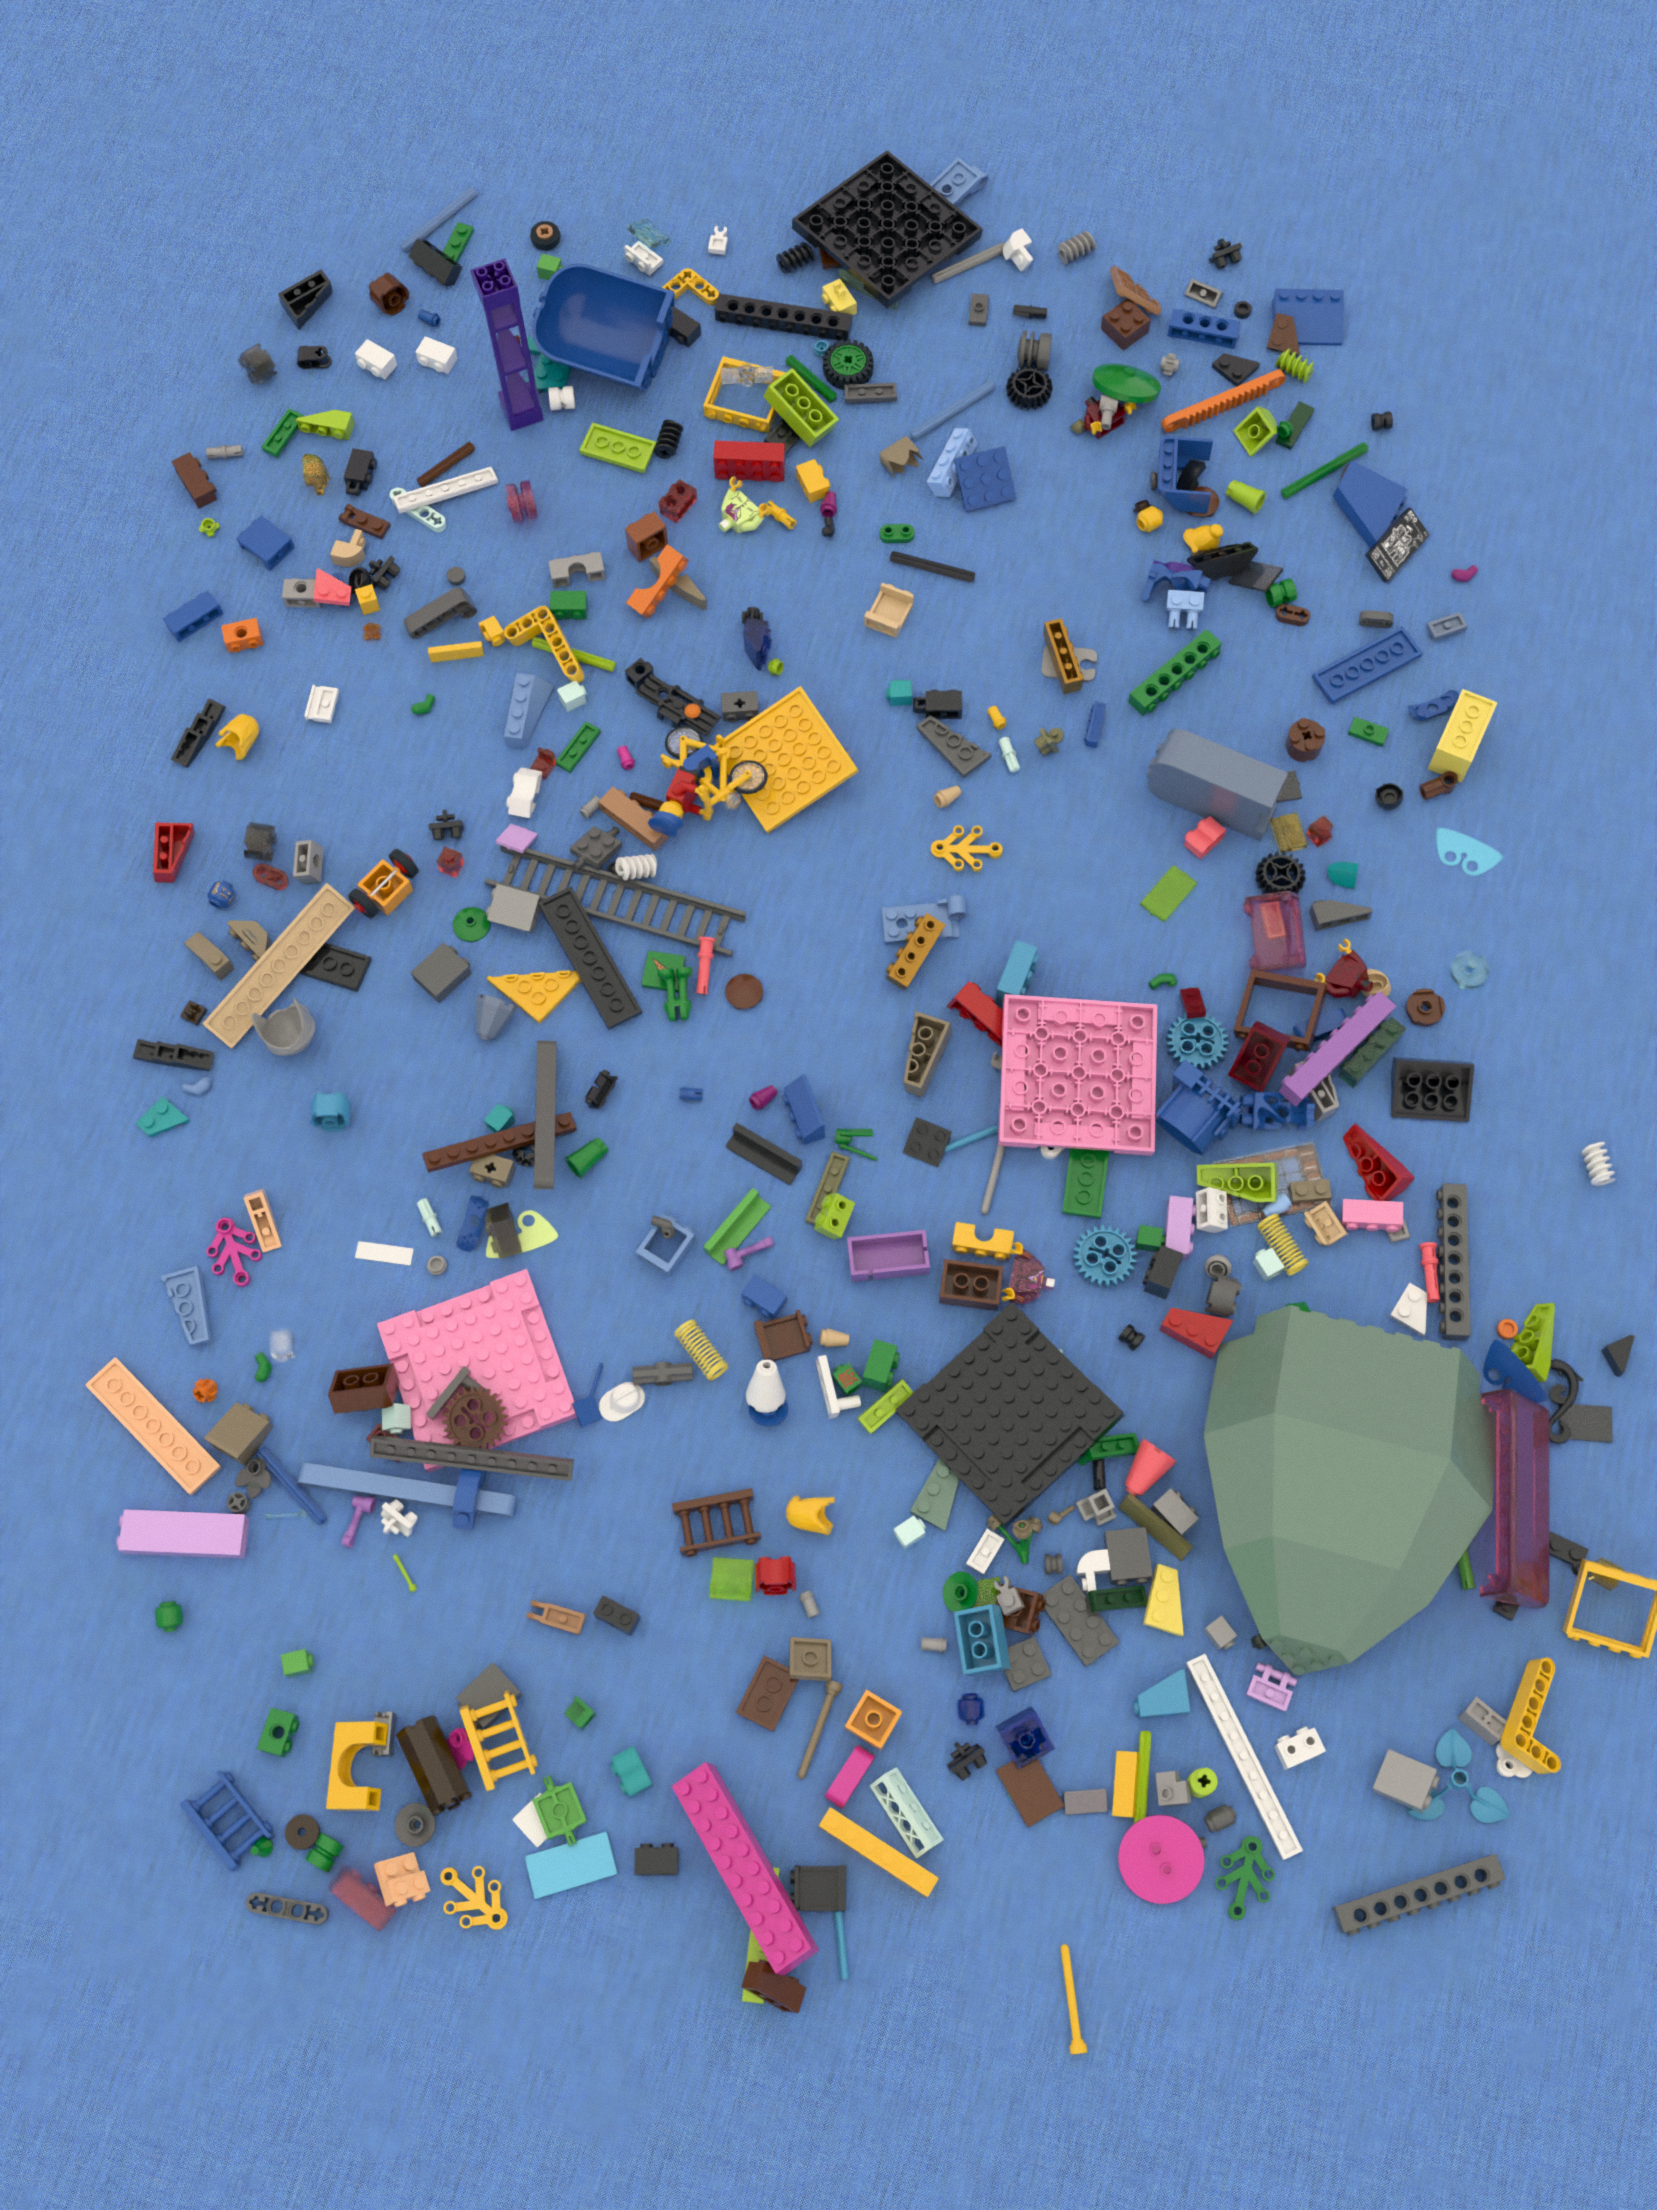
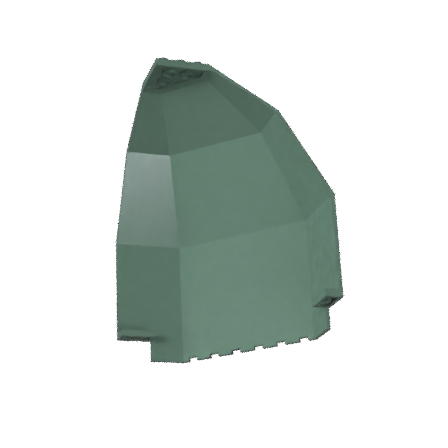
(1344, 1478)

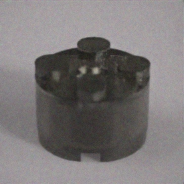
(257, 364)
(259, 841)

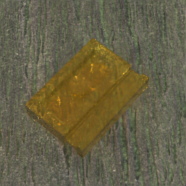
(1288, 832)

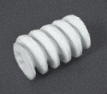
(636, 866)
(1596, 1164)

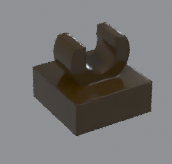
(193, 1013)

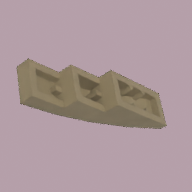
(683, 587)

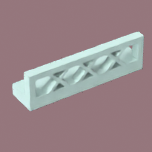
(909, 1810)

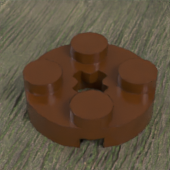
(1421, 1017)

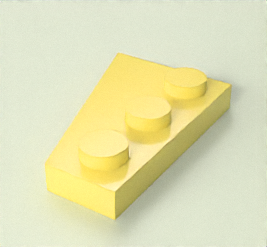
(1164, 1602)

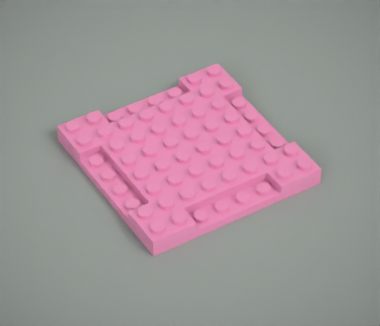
(1078, 1074)
(503, 1344)

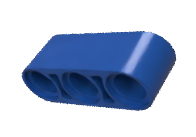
(1327, 1024)

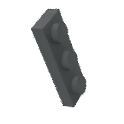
(870, 393)

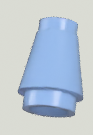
(1281, 1205)

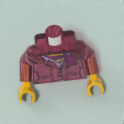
(1026, 1277)

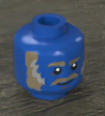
(221, 894)

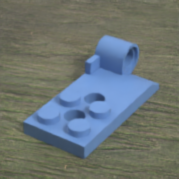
(961, 180)
(945, 910)

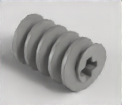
(1076, 246)

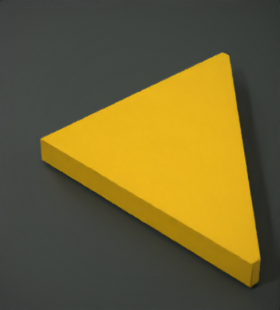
(536, 992)

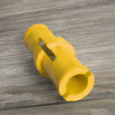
(781, 515)

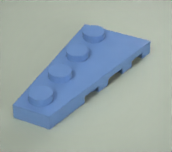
(188, 1296)

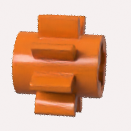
(205, 1390)

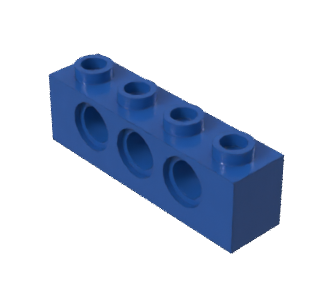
(1203, 328)

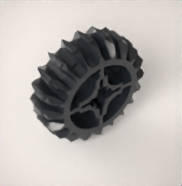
(1029, 388)
(1278, 866)

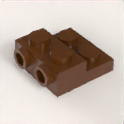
(1025, 1619)

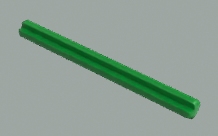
(1324, 470)

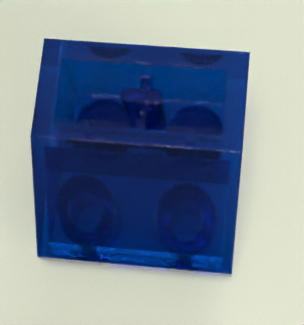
(757, 641)

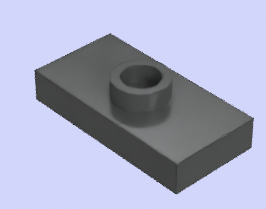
(978, 309)

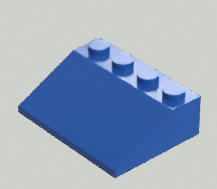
(1315, 312)

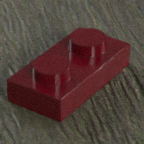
(1192, 1003)

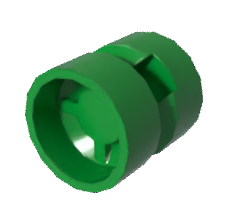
(1281, 592)
(323, 1855)

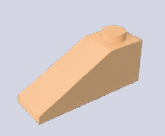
(262, 1220)

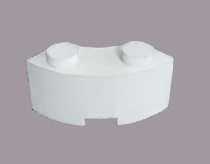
(526, 785)

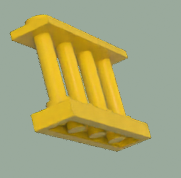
(477, 1736)

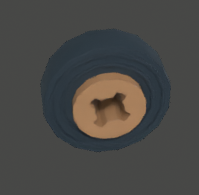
(545, 235)

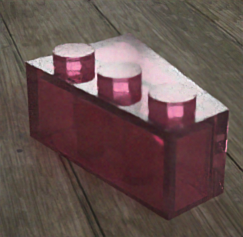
(361, 1897)

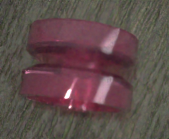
(521, 501)

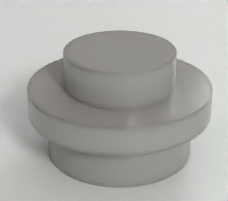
(436, 1265)

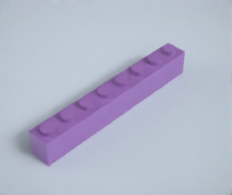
(1337, 1048)

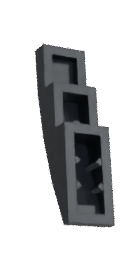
(199, 732)
(173, 1055)

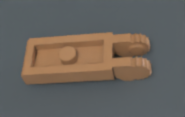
(558, 1617)

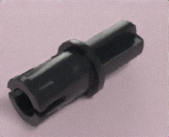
(1030, 311)

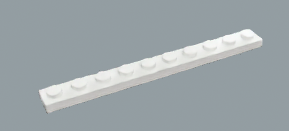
(1244, 1757)

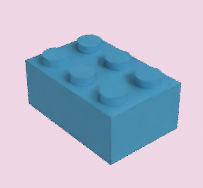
(1018, 971)
(982, 1640)

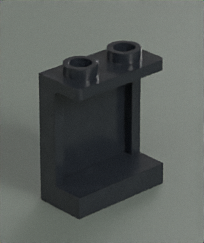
(819, 1888)

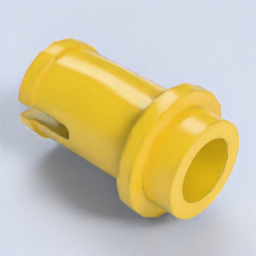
(998, 721)

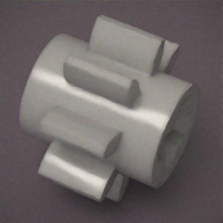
(1169, 364)

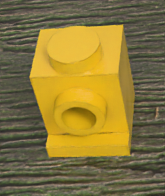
(492, 631)

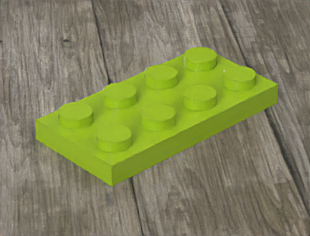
(618, 447)

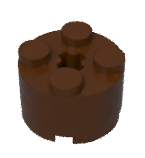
(388, 294)
(1305, 740)

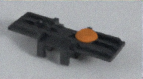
(675, 709)

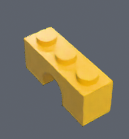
(997, 1247)

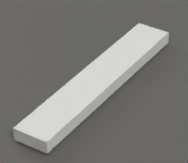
(445, 490)

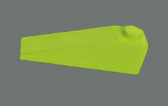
(1246, 1180)
(1534, 1342)

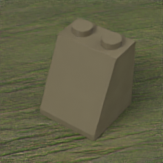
(240, 1433)

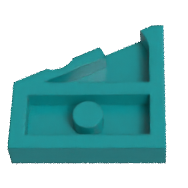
(161, 1118)

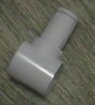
(1108, 407)

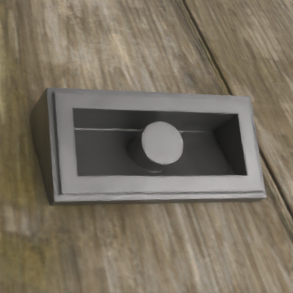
(1203, 293)
(1085, 1801)

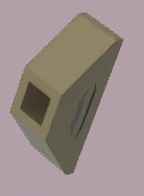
(252, 937)

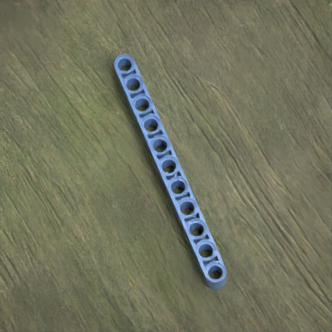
(399, 1488)

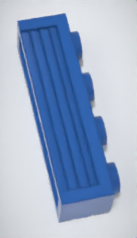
(1095, 724)

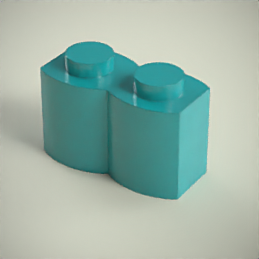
(631, 1771)

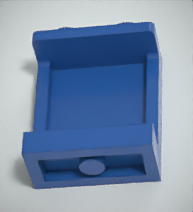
(266, 542)

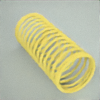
(1275, 1218)
(714, 1368)

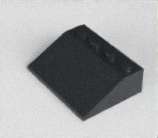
(1431, 1089)

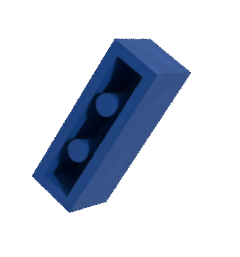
(193, 616)

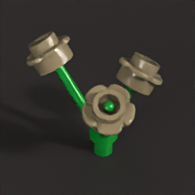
(1022, 1530)

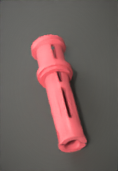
(705, 955)
(1430, 1265)

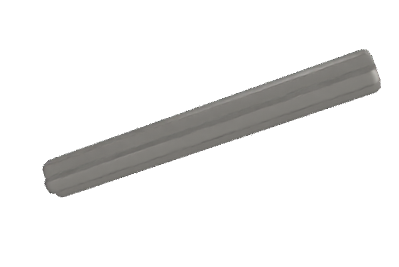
(967, 263)

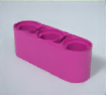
(849, 1776)

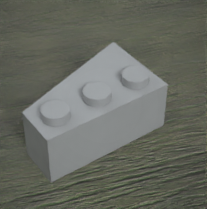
(1323, 1096)

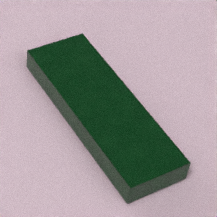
(1298, 419)
(1117, 1598)

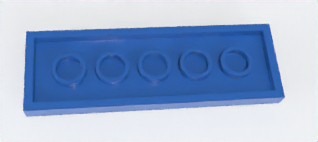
(1367, 665)

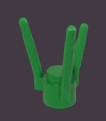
(844, 1136)

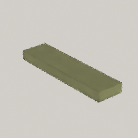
(829, 1183)
(1155, 1526)

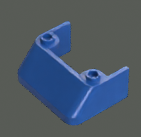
(1174, 455)

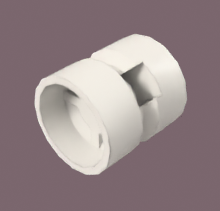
(562, 398)

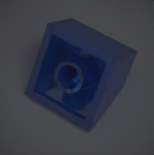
(1025, 1737)

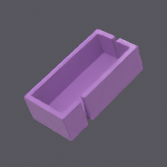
(888, 1255)

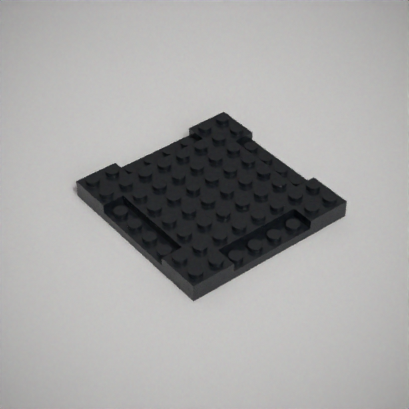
(887, 227)
(1010, 1414)

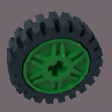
(848, 363)

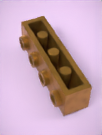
(1062, 656)
(915, 951)

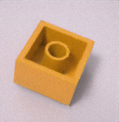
(873, 1720)

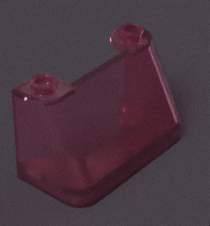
(1276, 931)

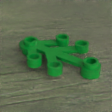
(1245, 1874)

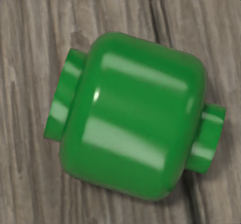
(168, 1616)

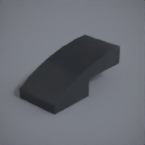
(1190, 474)

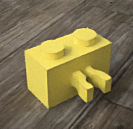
(838, 298)

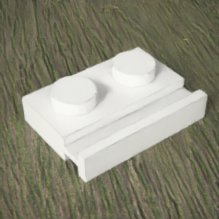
(321, 704)

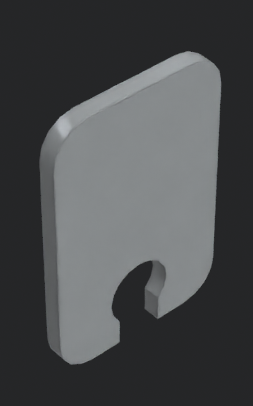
(1082, 655)

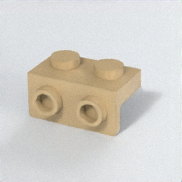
(1325, 1224)

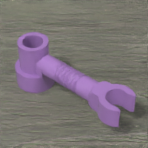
(734, 1257)
(362, 1504)

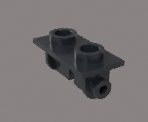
(597, 1096)

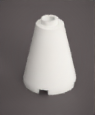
(765, 1388)

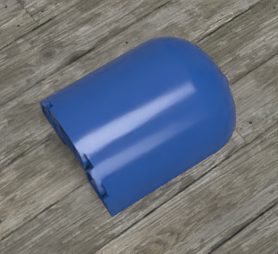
(604, 324)

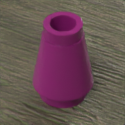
(829, 506)
(762, 1097)

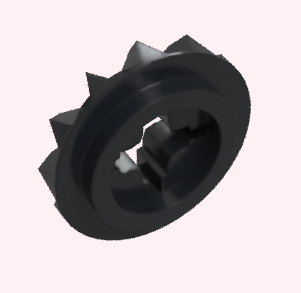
(521, 1159)

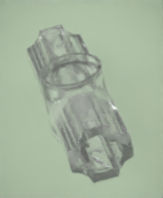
(746, 375)

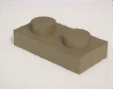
(1310, 1191)

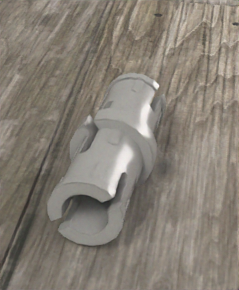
(224, 451)

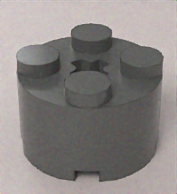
(1222, 1295)

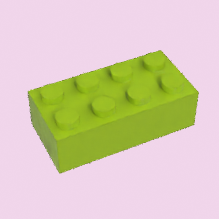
(801, 407)

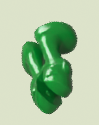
(670, 1006)

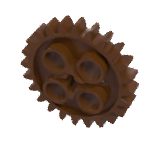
(486, 1404)

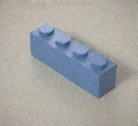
(526, 705)

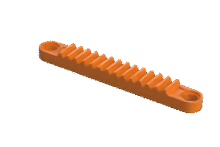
(1223, 401)

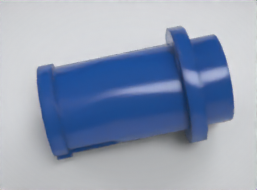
(432, 319)
(690, 1093)

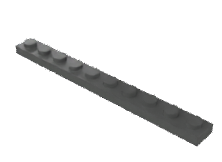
(471, 1458)

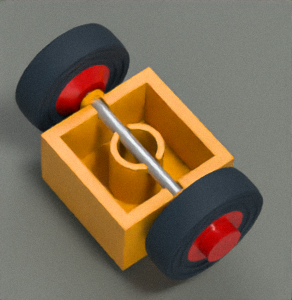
(384, 885)

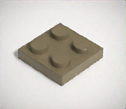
(810, 1659)

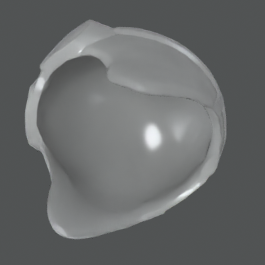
(286, 1030)

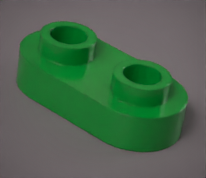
(896, 533)

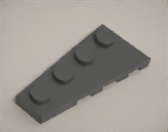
(955, 749)

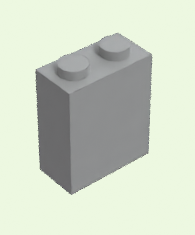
(514, 908)
(1406, 1781)

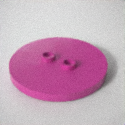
(1161, 1859)

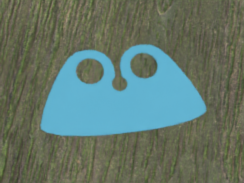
(1476, 851)

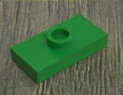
(1368, 731)

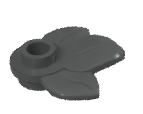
(254, 1478)

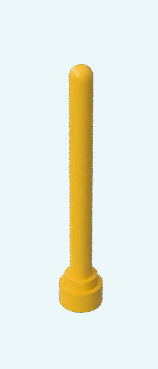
(1077, 2044)

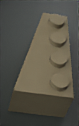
(925, 1051)

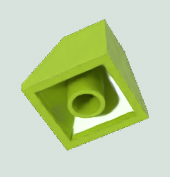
(1256, 430)

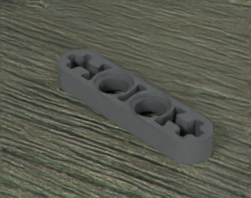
(286, 1911)

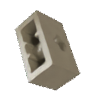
(500, 1177)

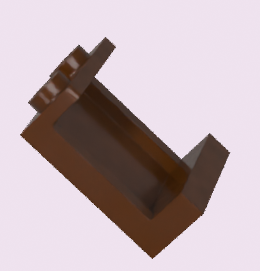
(783, 1337)

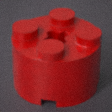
(775, 1575)

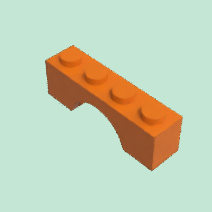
(647, 599)

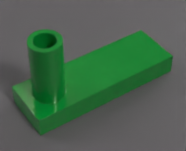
(1111, 1447)

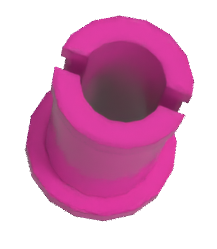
(626, 760)

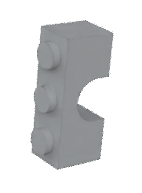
(564, 568)

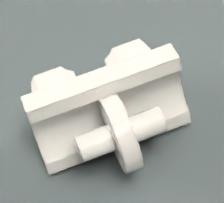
(395, 1521)

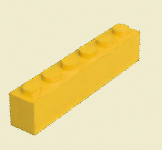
(878, 1852)

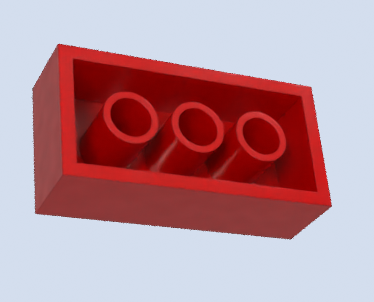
(749, 460)

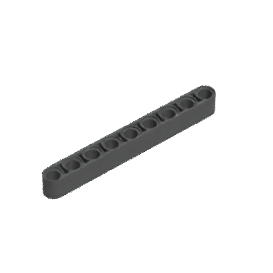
(545, 1115)

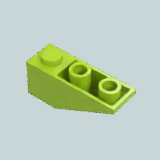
(329, 423)

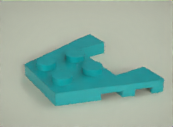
(547, 372)

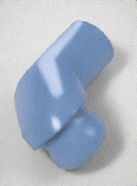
(198, 1088)

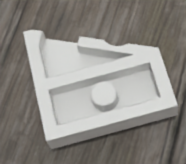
(1412, 1309)

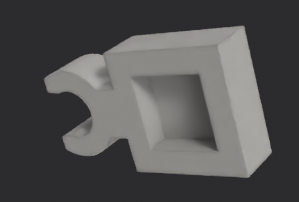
(1009, 1598)

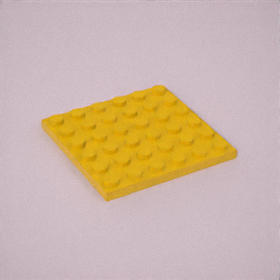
(797, 753)

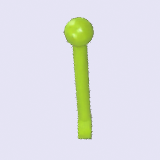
(412, 1587)

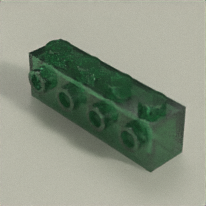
(1374, 1050)

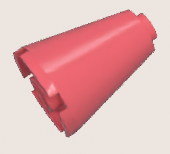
(1147, 1468)

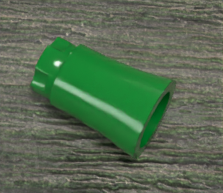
(586, 1157)

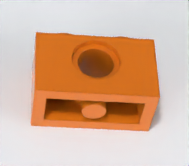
(234, 631)

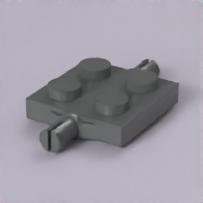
(595, 847)

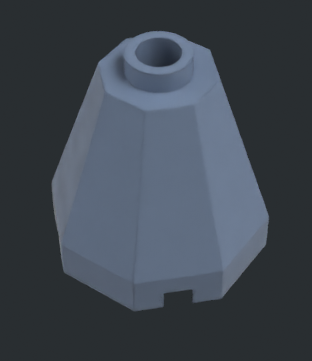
(492, 1016)

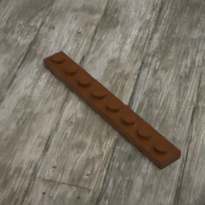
(491, 1144)

